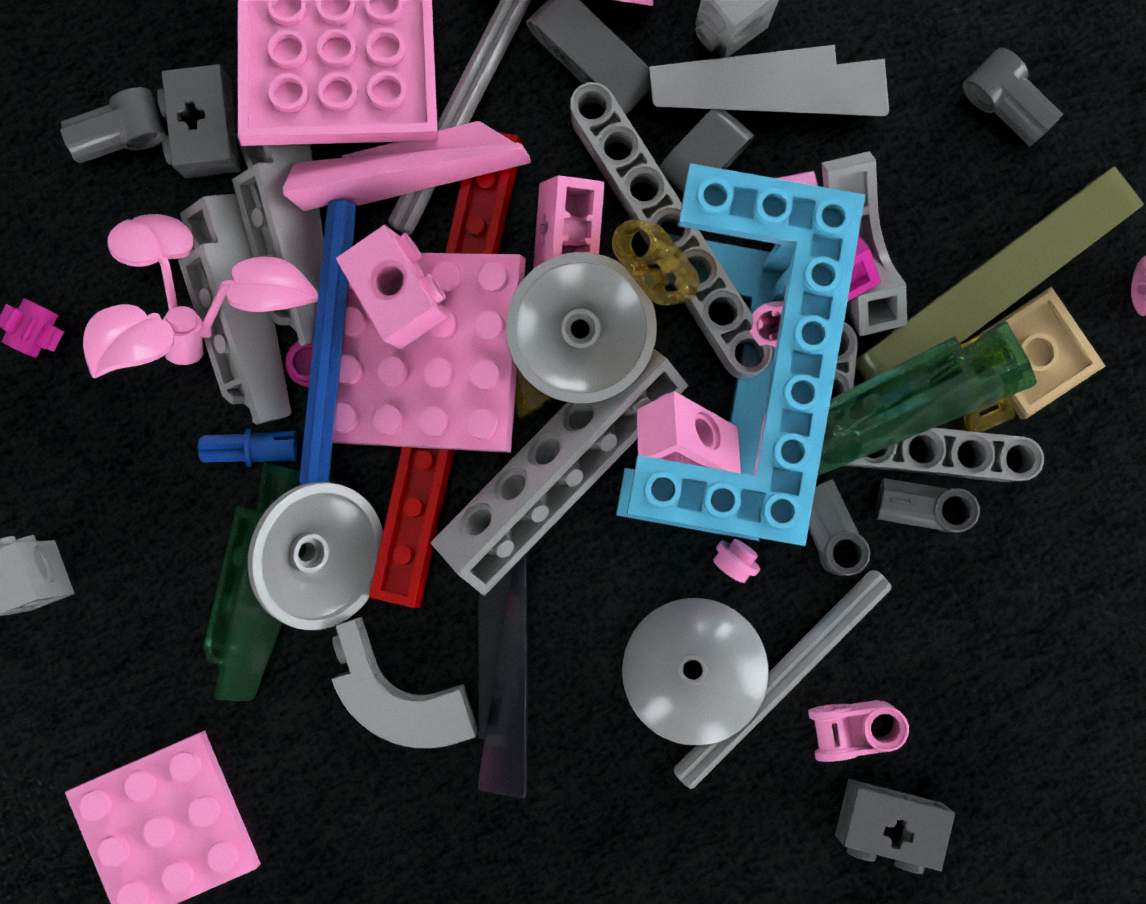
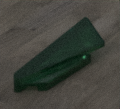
(924, 394)
(239, 627)

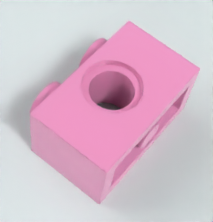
(371, 270)
(687, 433)

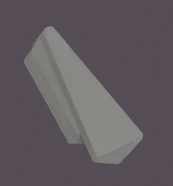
(775, 82)
(279, 226)
(242, 342)

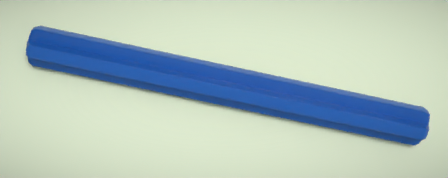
(327, 345)

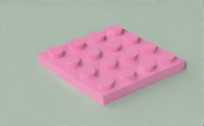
(335, 71)
(450, 383)

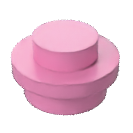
(736, 560)

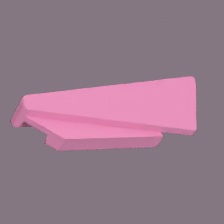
(403, 167)

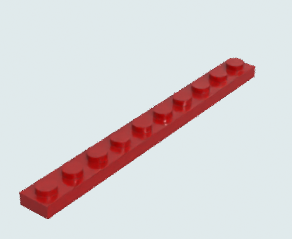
(425, 472)

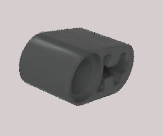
(711, 143)

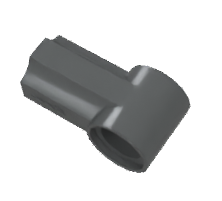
(1003, 88)
(126, 123)
(922, 505)
(833, 523)

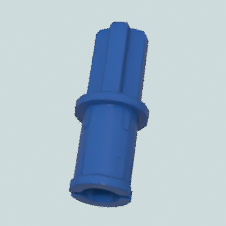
(249, 447)

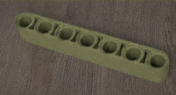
(1008, 273)

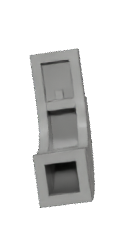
(886, 303)
(392, 713)

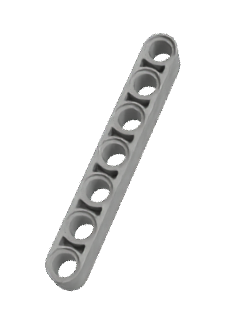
(665, 208)

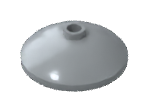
(589, 290)
(338, 562)
(731, 678)

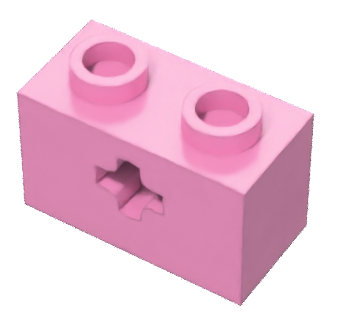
(568, 217)

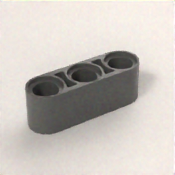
(591, 50)

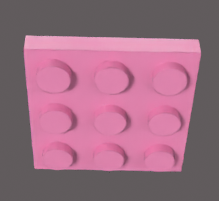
(163, 826)

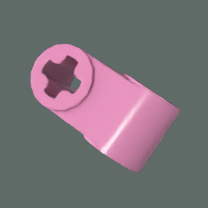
(853, 730)

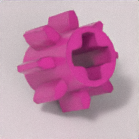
(30, 328)

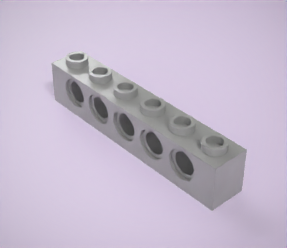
(548, 478)

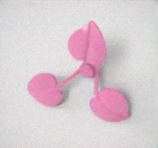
(128, 337)

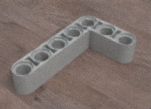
(941, 443)

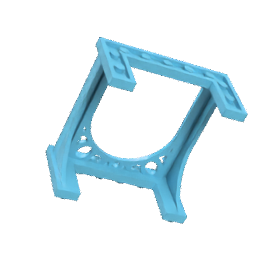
(787, 404)

